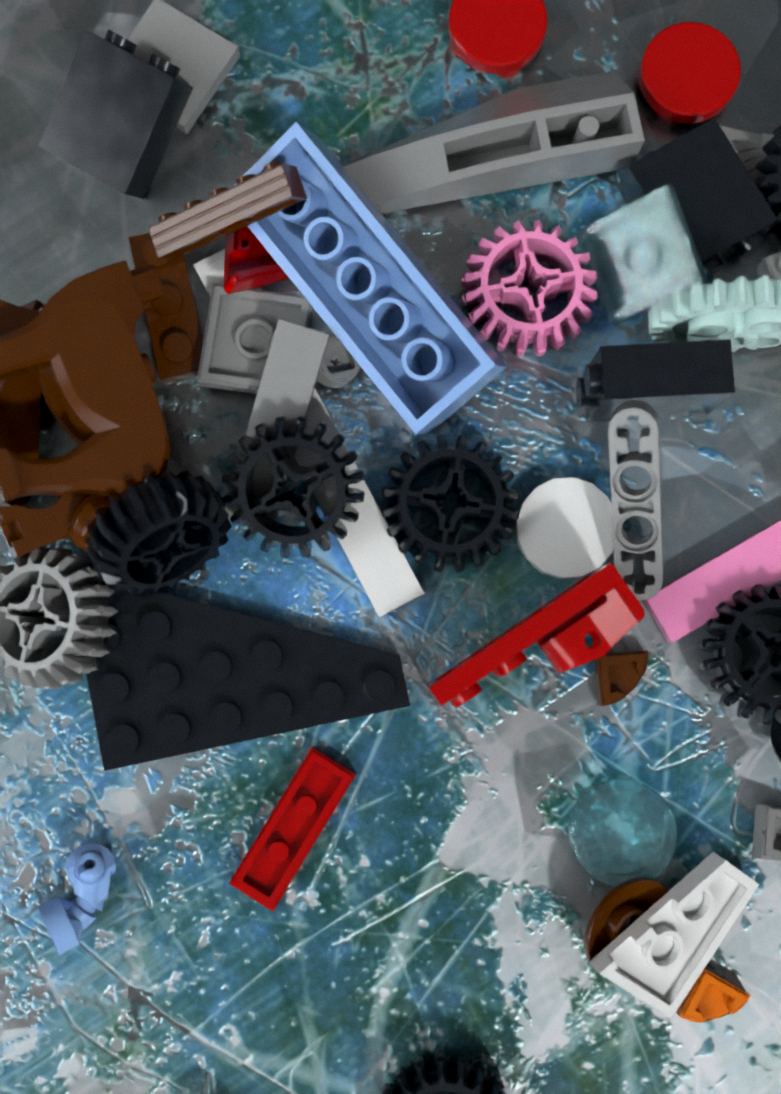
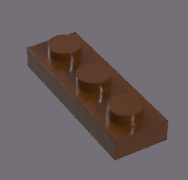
(174, 318)

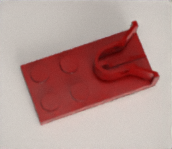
(593, 606)

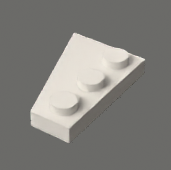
(677, 935)

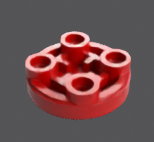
(497, 33)
(689, 73)

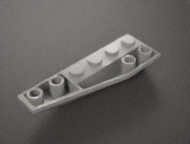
(509, 144)

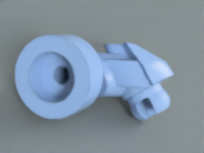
(90, 876)

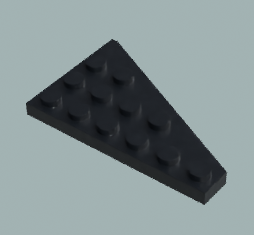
(215, 677)

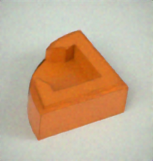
(712, 998)

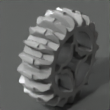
(72, 595)

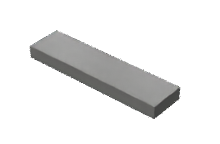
(283, 391)

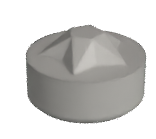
(337, 365)

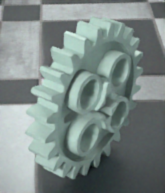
(720, 310)

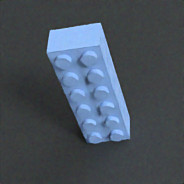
(373, 289)

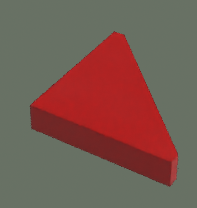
(248, 263)

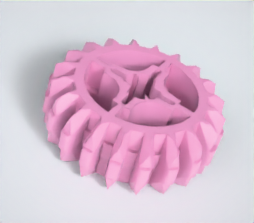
(566, 277)

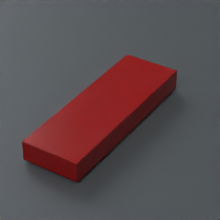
(292, 828)

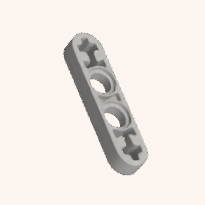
(642, 502)

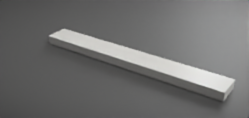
(368, 547)

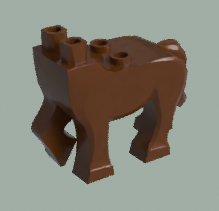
(97, 392)

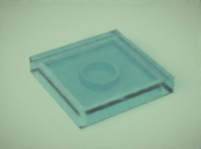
(642, 254)

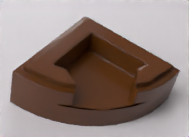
(618, 675)

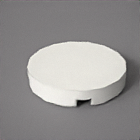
(565, 528)

